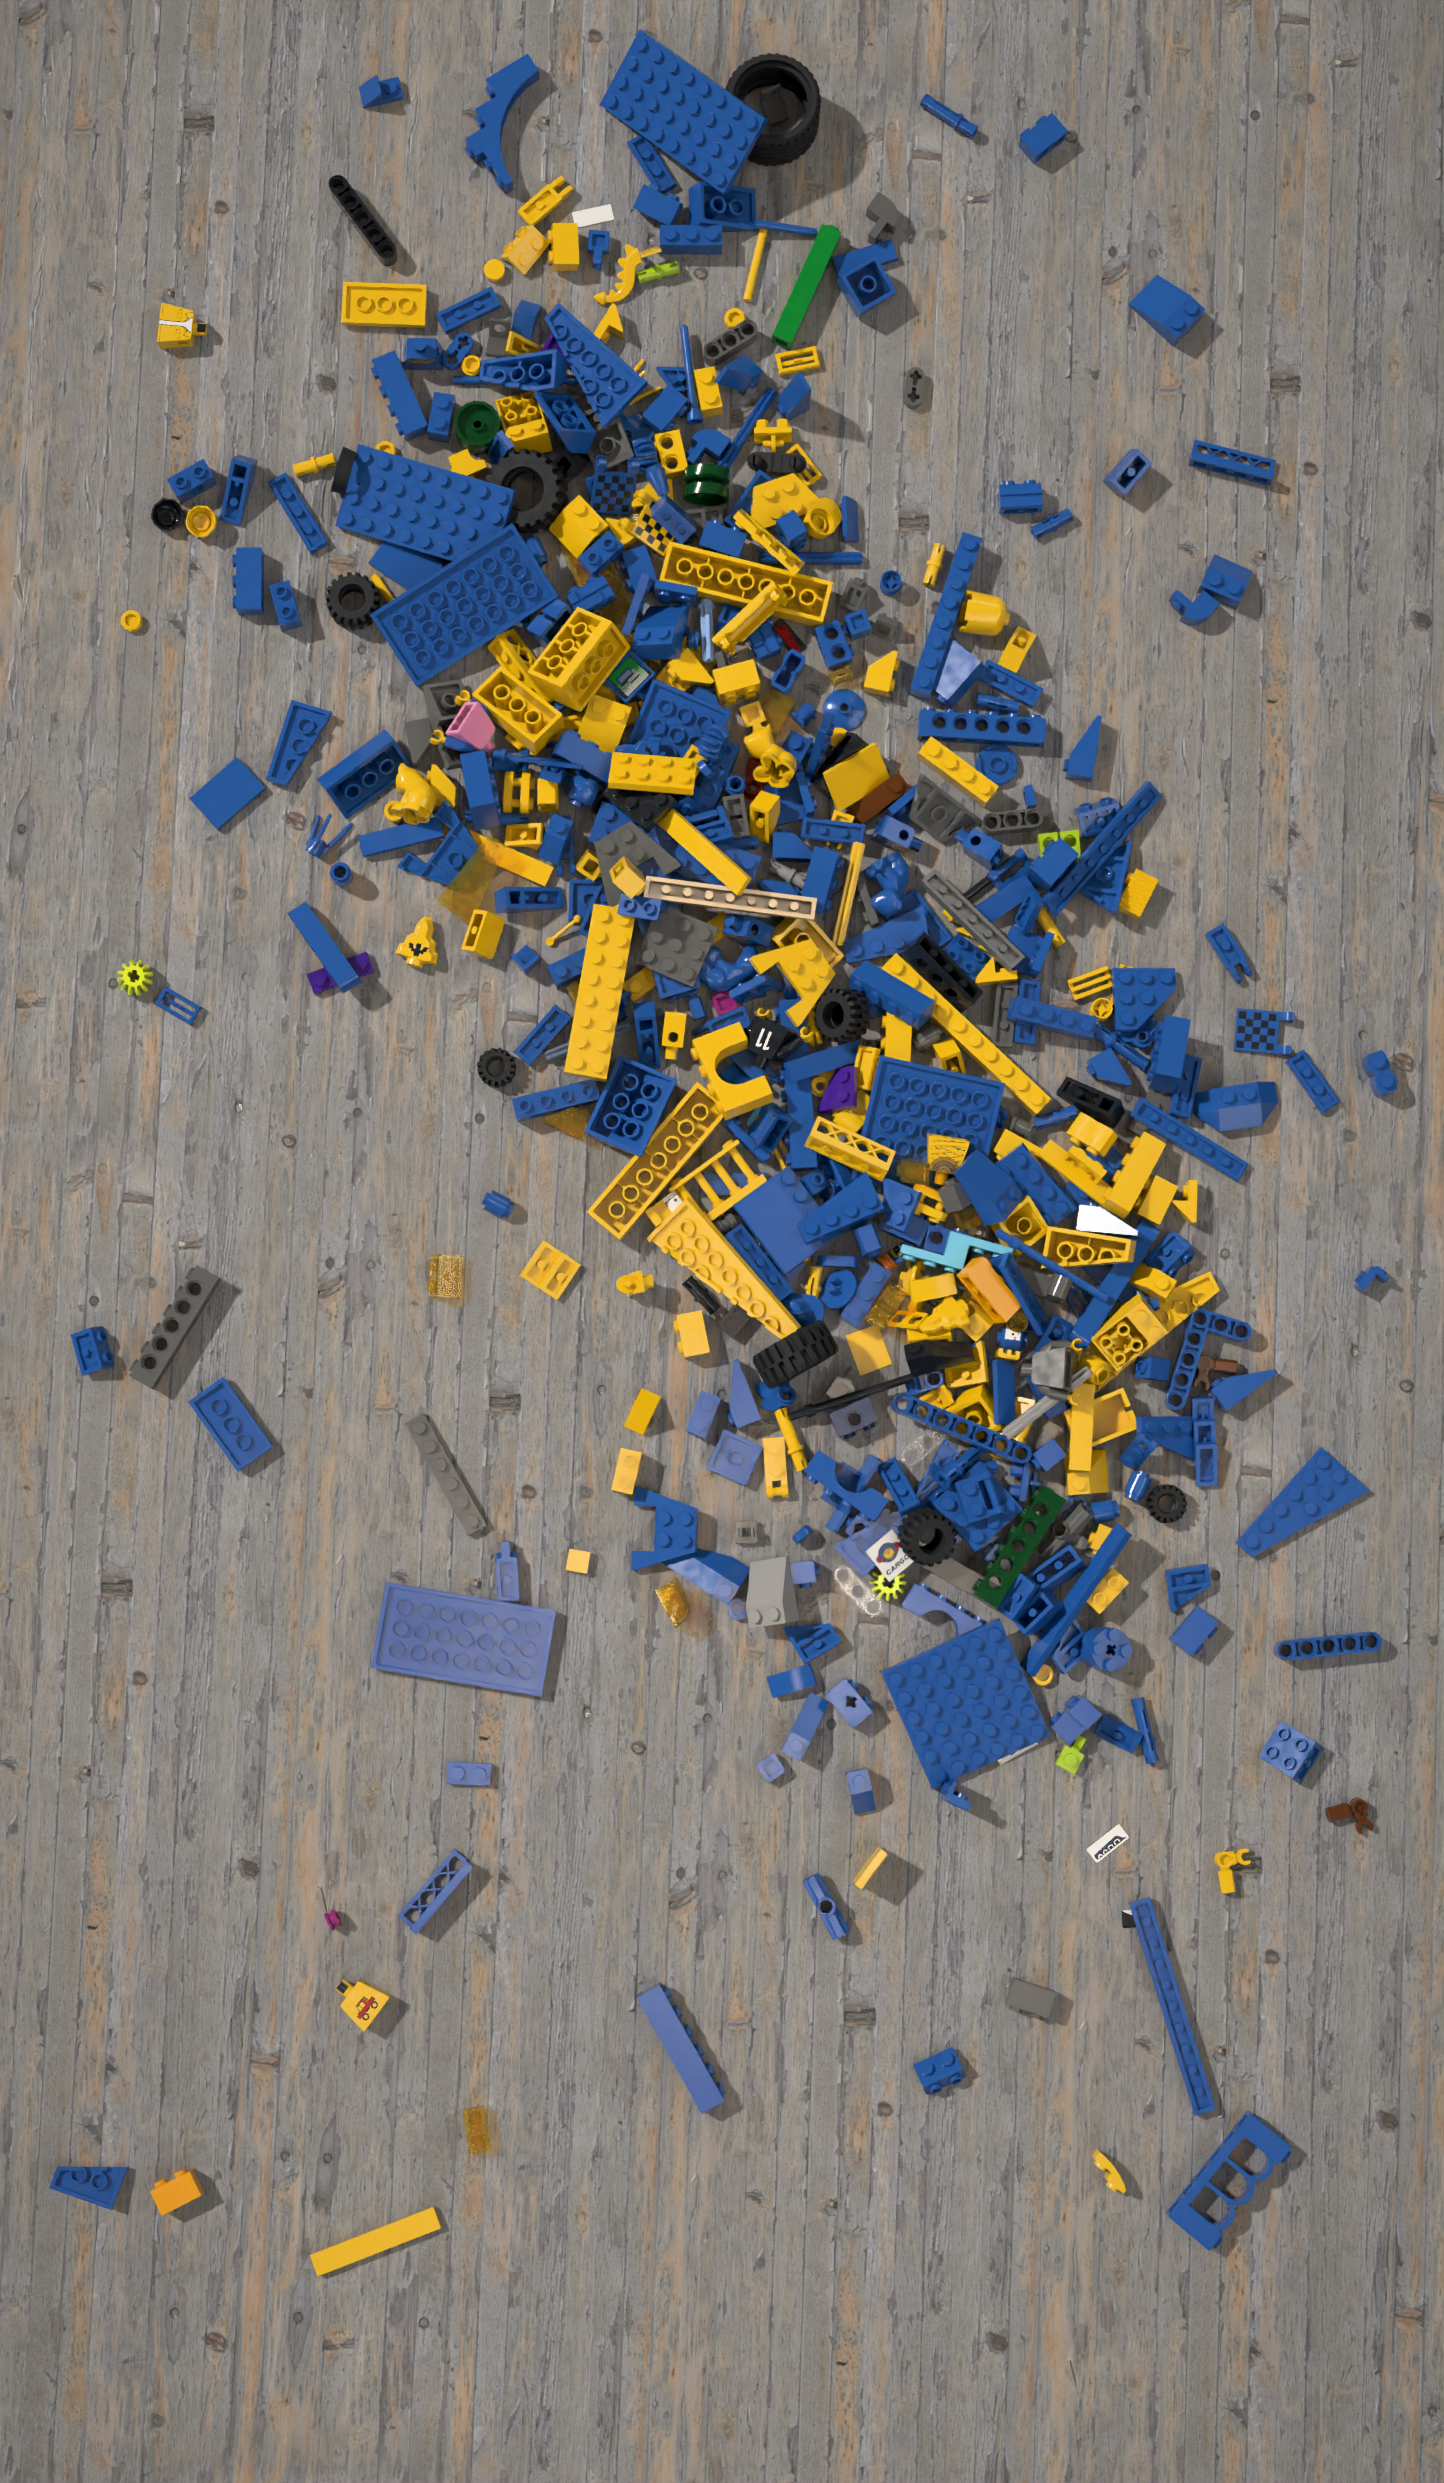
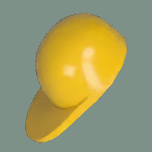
(822, 518)

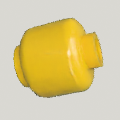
(1098, 1368)

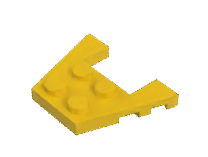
(805, 970)

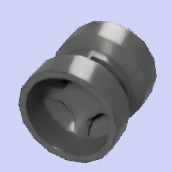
(726, 1224)

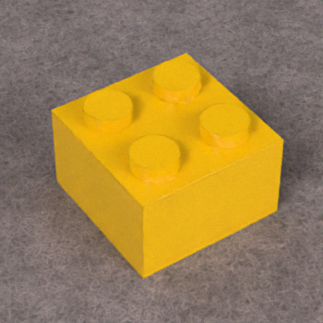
(736, 682)

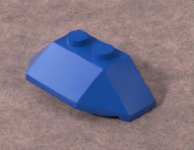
(1236, 1105)

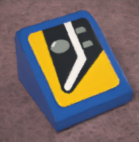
(894, 1254)

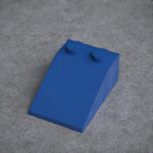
(733, 211)
(1167, 309)
(661, 632)
(988, 1188)

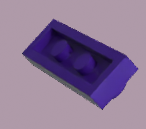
(322, 981)

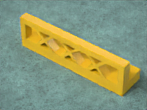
(509, 658)
(848, 1152)

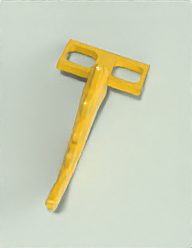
(627, 275)
(915, 1309)

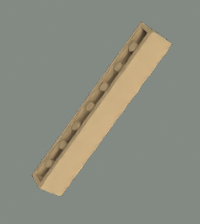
(723, 898)

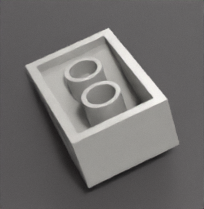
(771, 1593)

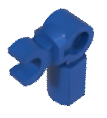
(694, 1002)

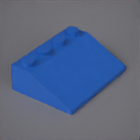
(630, 1106)
(773, 1218)

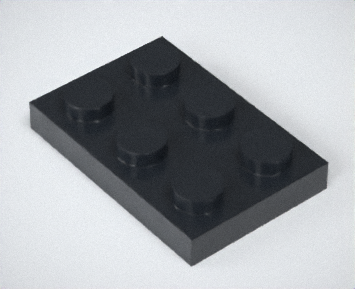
(642, 806)

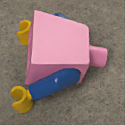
(469, 729)

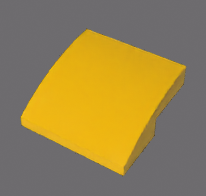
(550, 1270)

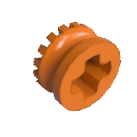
(885, 1262)

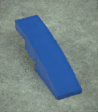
(1204, 1441)

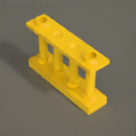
(737, 1194)

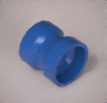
(890, 578)

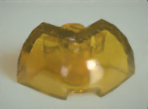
(674, 1601)

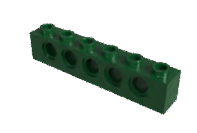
(1052, 1503)

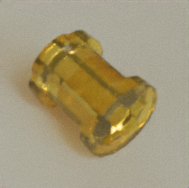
(837, 680)

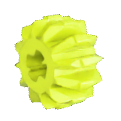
(128, 983)
(885, 1589)

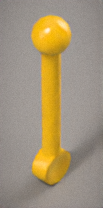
(550, 940)

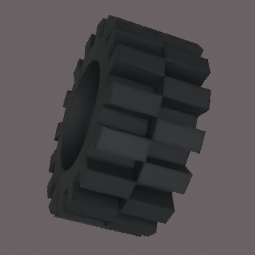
(487, 1058)
(1153, 1503)

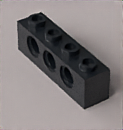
(941, 972)

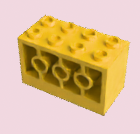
(579, 659)

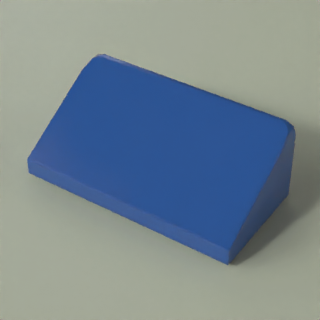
(849, 520)

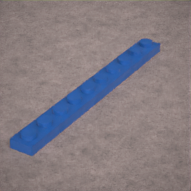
(1172, 2006)

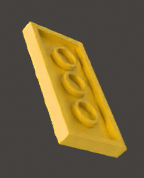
(384, 304)
(652, 773)

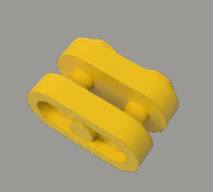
(525, 802)
(935, 1213)

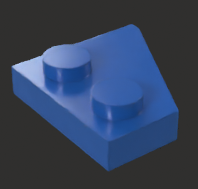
(1186, 1583)
(1068, 1650)

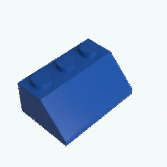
(567, 420)

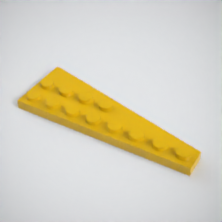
(705, 1251)
(1178, 1307)

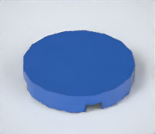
(997, 763)

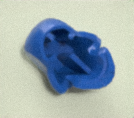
(580, 789)

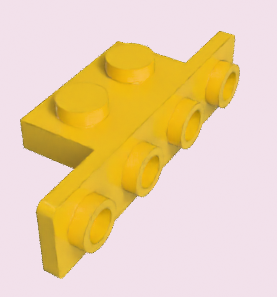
(1077, 1169)

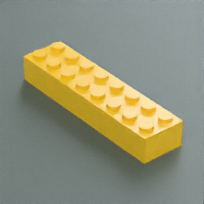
(740, 581)
(599, 994)
(663, 1159)

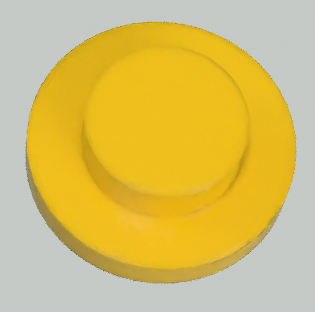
(471, 365)

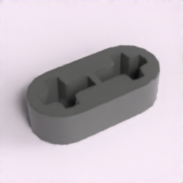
(909, 387)

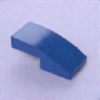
(791, 1680)

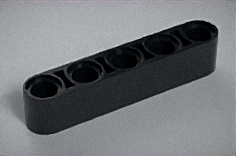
(360, 211)

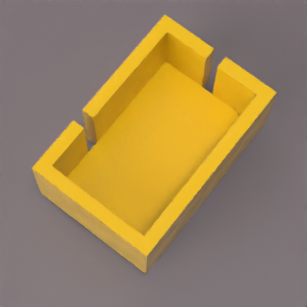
(1108, 1417)

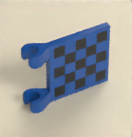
(613, 490)
(1258, 1031)

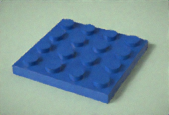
(677, 719)

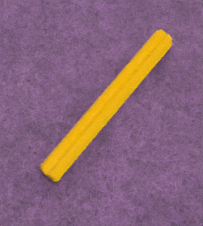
(848, 893)

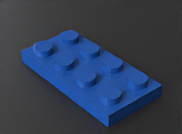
(1038, 1184)
(230, 1424)

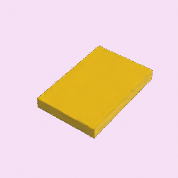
(856, 776)

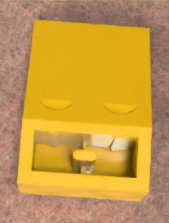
(524, 422)
(1129, 1332)

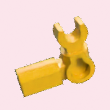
(1224, 1861)

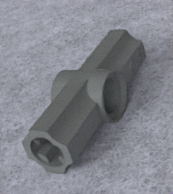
(1066, 1531)

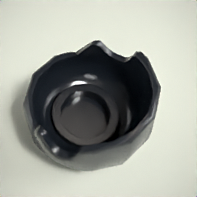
(167, 514)

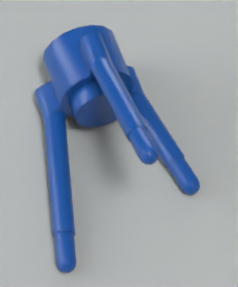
(315, 845)

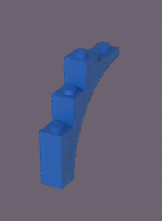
(503, 90)

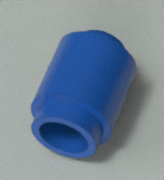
(537, 549)
(338, 869)
(498, 1204)
(1137, 1486)
(1104, 1510)

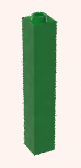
(806, 286)

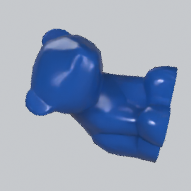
(893, 876)
(725, 975)

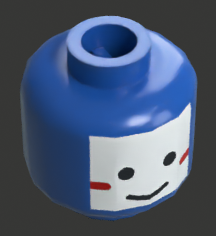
(1011, 1340)

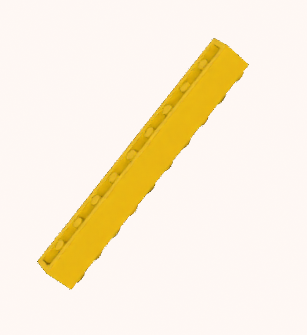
(972, 1040)

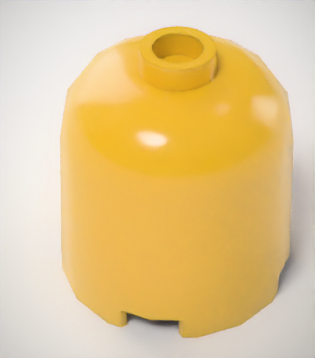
(982, 614)

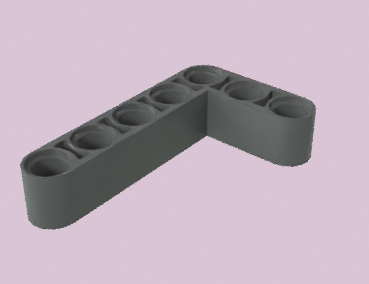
(1049, 1288)

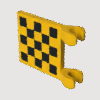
(646, 527)

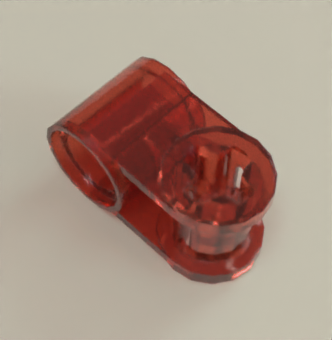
(750, 780)

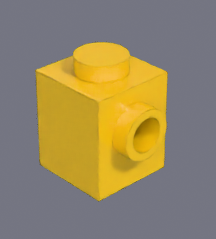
(589, 865)
(1097, 1537)

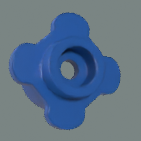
(1002, 1116)

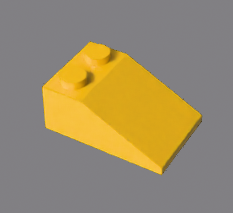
(603, 722)
(796, 930)

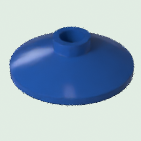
(845, 719)

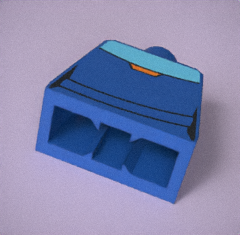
(768, 1126)

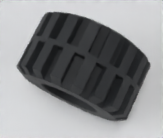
(349, 584)
(855, 1015)
(938, 1547)

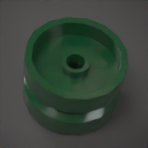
(467, 424)
(706, 484)

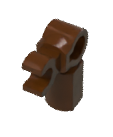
(1220, 1365)
(1357, 1807)

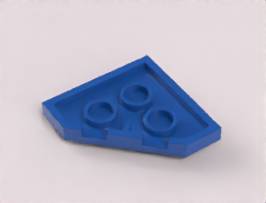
(1139, 994)

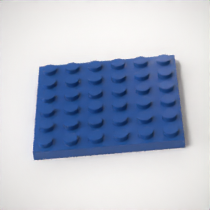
(924, 1099)
(965, 1703)

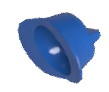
(804, 1308)

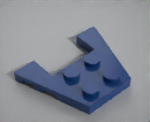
(450, 855)
(928, 1488)
(674, 1529)

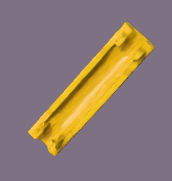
(750, 618)

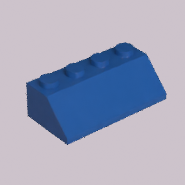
(364, 774)

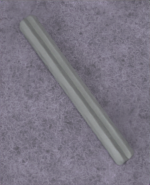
(1042, 1406)

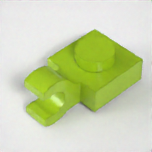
(1070, 1756)

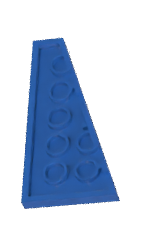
(1310, 1495)

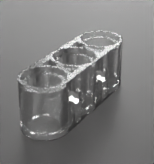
(918, 1450)
(867, 1596)

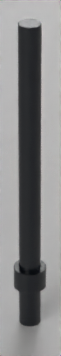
(811, 1410)

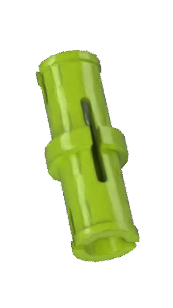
(658, 272)

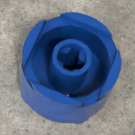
(1106, 1648)

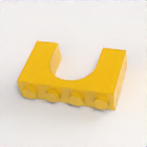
(730, 1098)

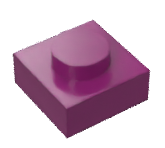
(723, 1003)

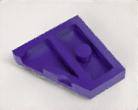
(841, 1091)

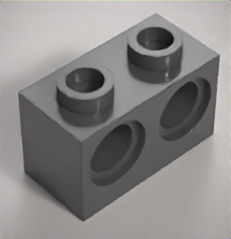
(736, 814)

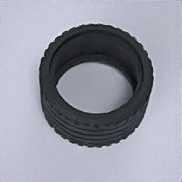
(792, 75)

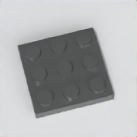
(677, 946)

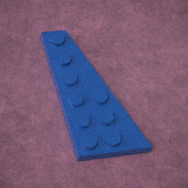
(600, 372)

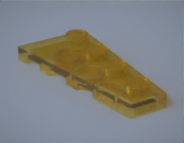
(474, 879)

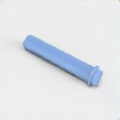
(706, 623)

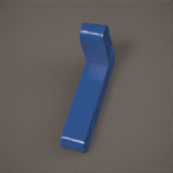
(1195, 1350)

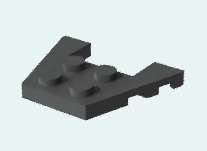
(637, 848)

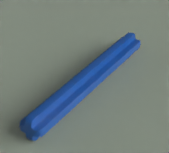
(747, 428)
(820, 558)

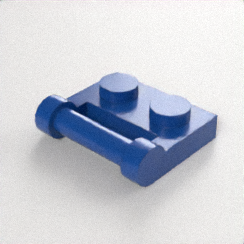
(715, 831)
(1019, 856)
(972, 1498)

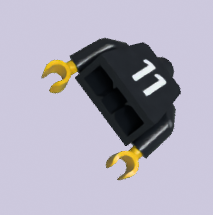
(772, 1039)

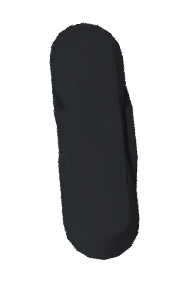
(776, 462)

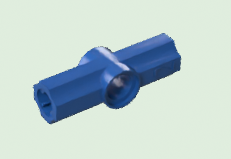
(832, 1919)

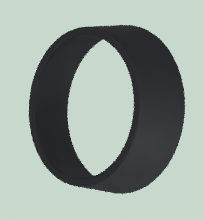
(343, 470)

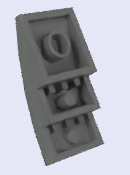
(611, 442)
(442, 711)

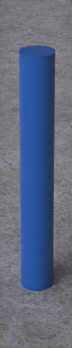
(788, 228)

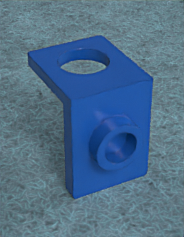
(510, 765)

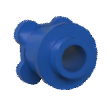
(804, 715)

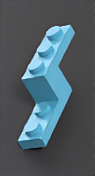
(954, 1252)

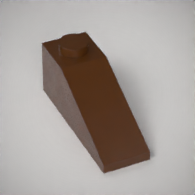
(878, 799)

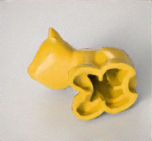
(777, 764)
(417, 797)

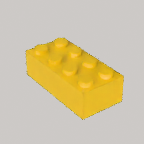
(519, 710)

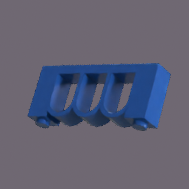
(1193, 2222)

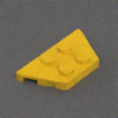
(780, 497)

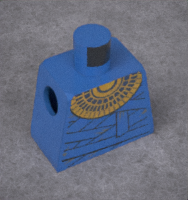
(423, 354)
(888, 832)
(739, 929)

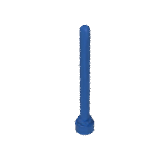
(694, 414)

